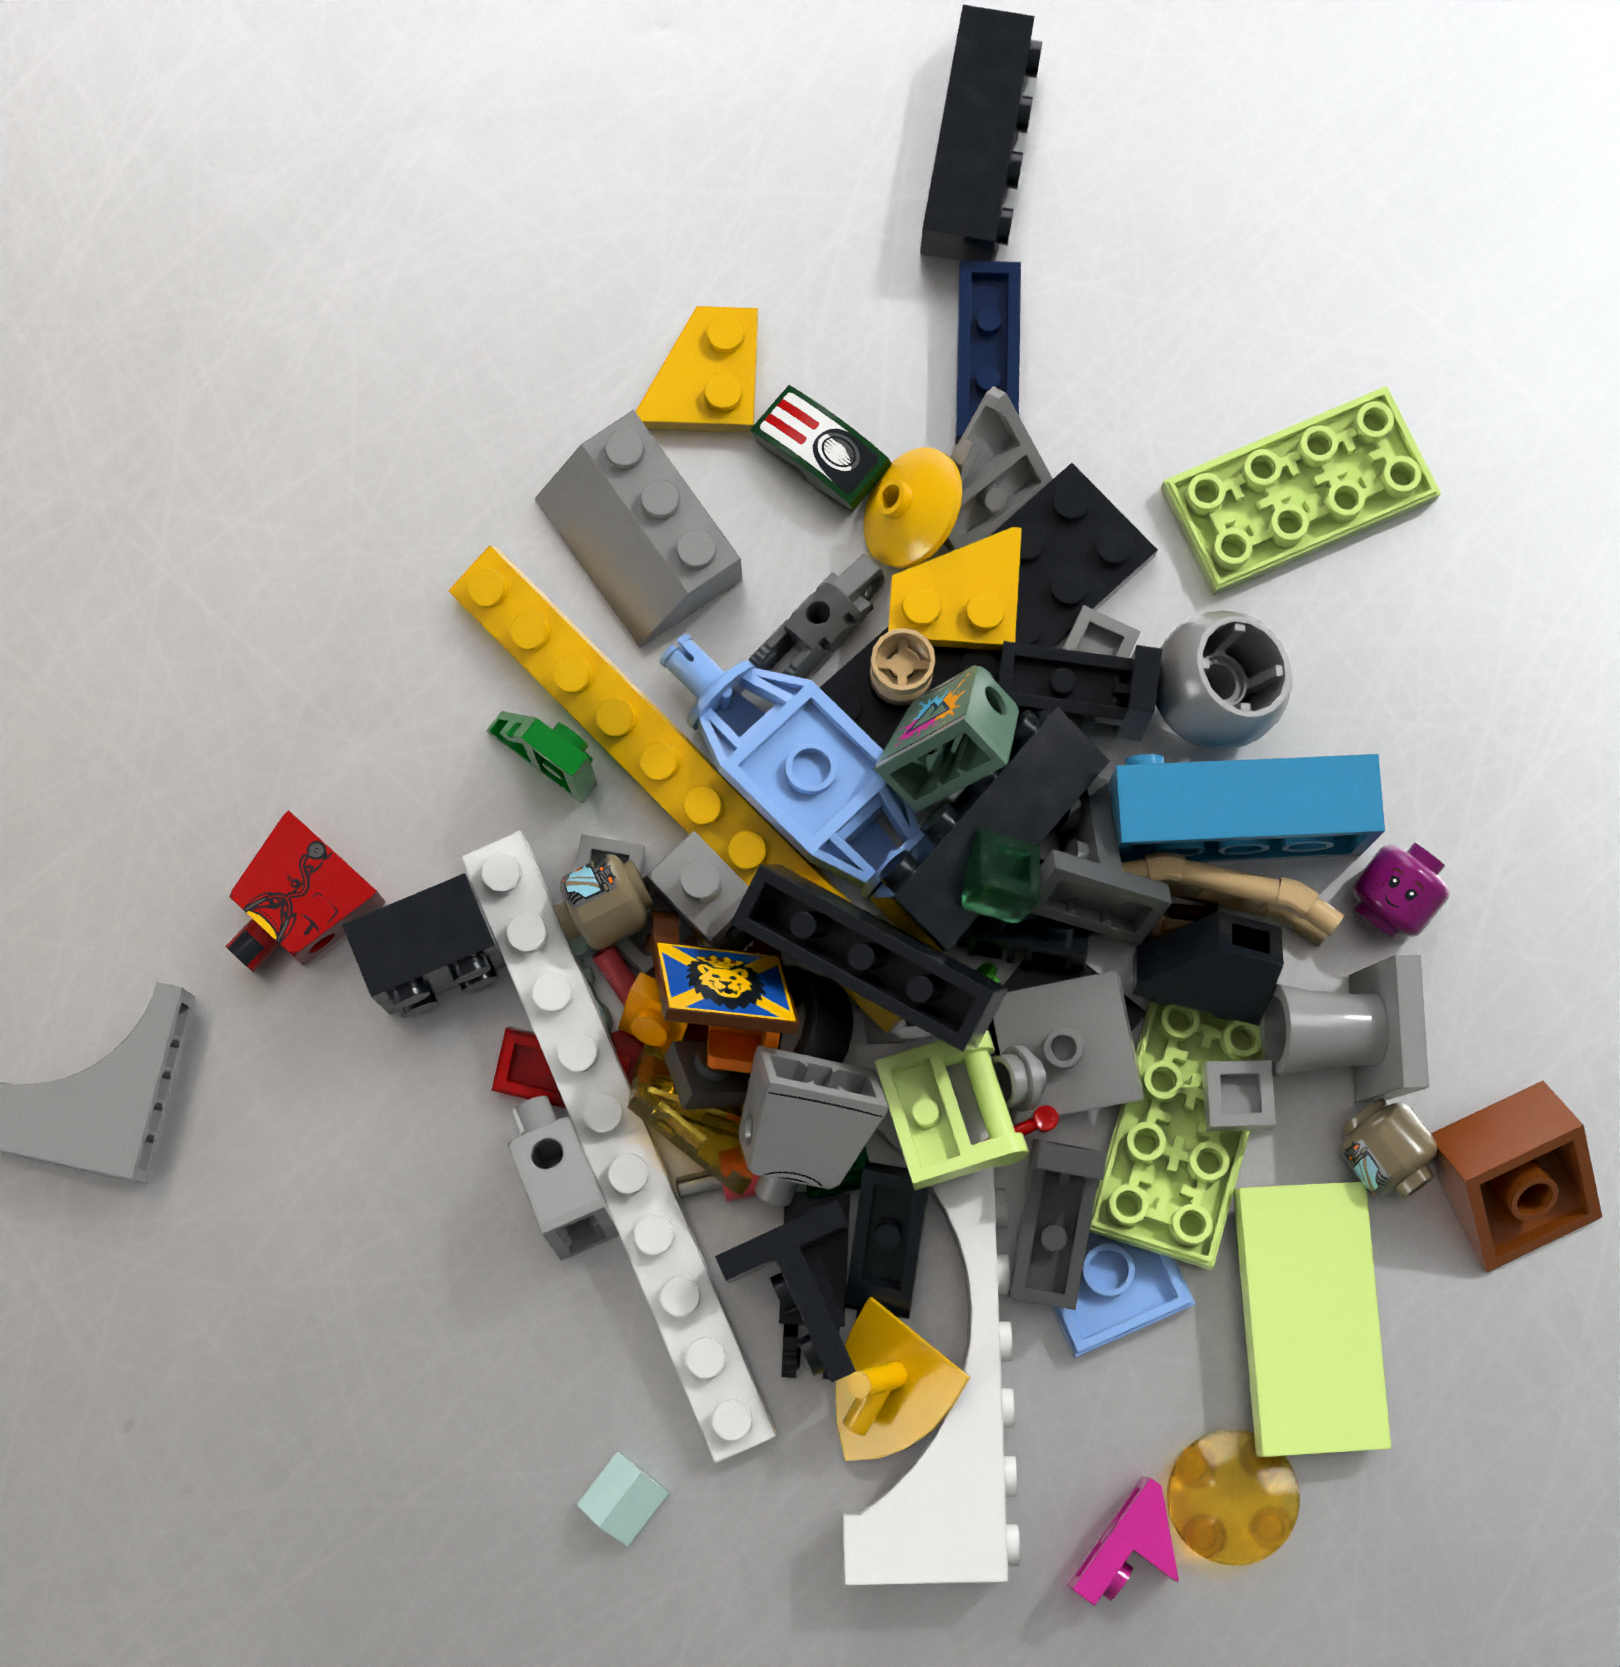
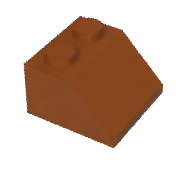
(1517, 1174)

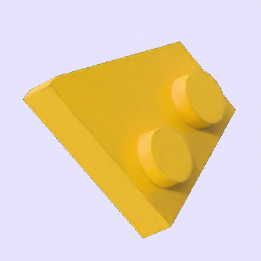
(707, 375)

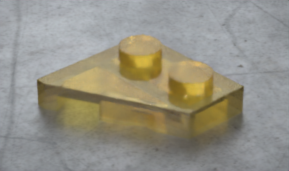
(702, 1134)

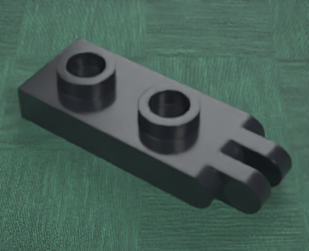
(886, 1240)

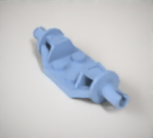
(797, 764)

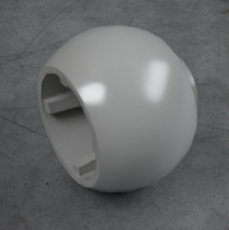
(1214, 666)

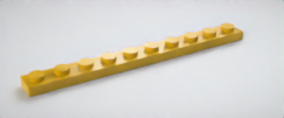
(630, 727)

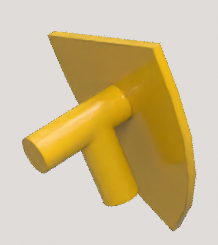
(897, 1388)

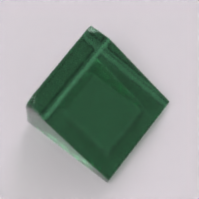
(1002, 877)

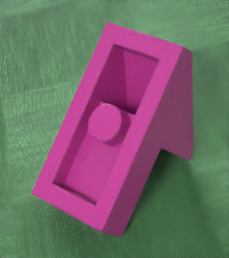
(1138, 1528)

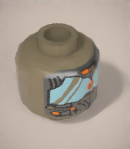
(603, 902)
(1389, 1149)

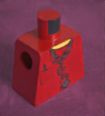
(297, 896)

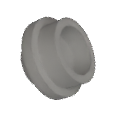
(1020, 1077)

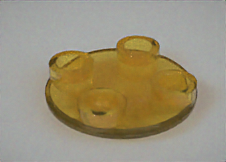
(1231, 1501)

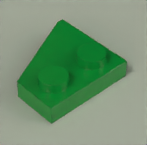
(553, 752)

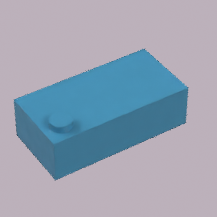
(1247, 807)

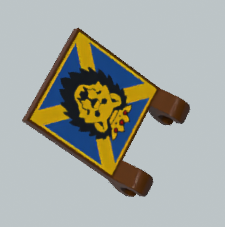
(718, 983)

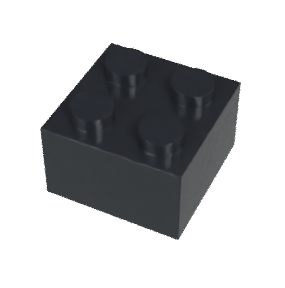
(425, 947)

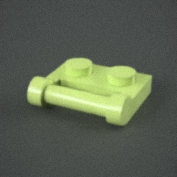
(930, 1118)

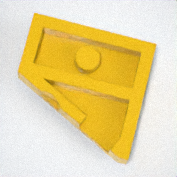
(962, 595)

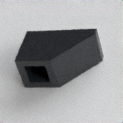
(1212, 966)

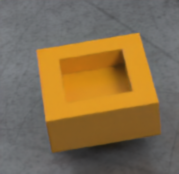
(645, 1018)

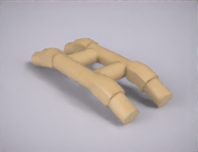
(1280, 900)

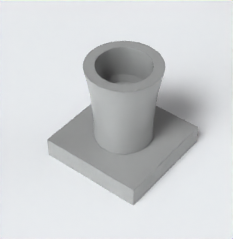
(1372, 1028)

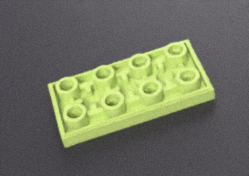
(1300, 490)
(1163, 1172)
(1311, 1319)

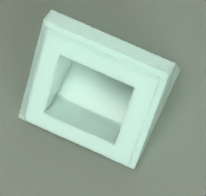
(622, 1499)

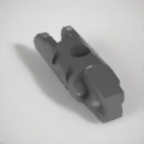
(839, 603)

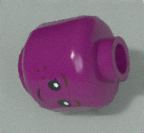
(1401, 890)

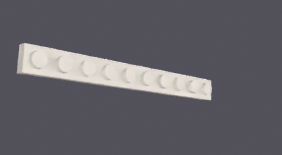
(619, 1147)

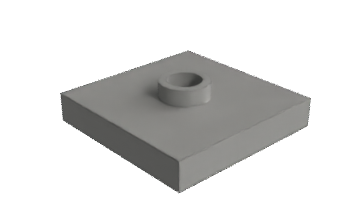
(1081, 1039)

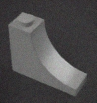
(113, 1110)

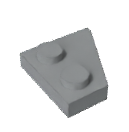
(996, 469)

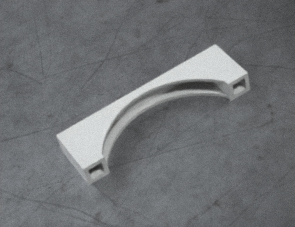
(949, 1507)

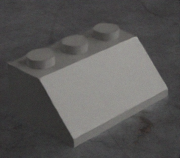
(639, 530)

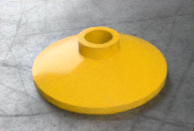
(913, 508)

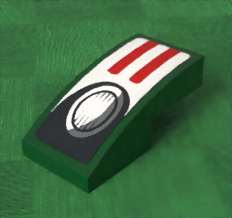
(821, 446)

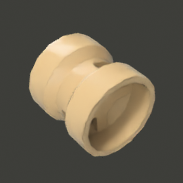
(902, 653)

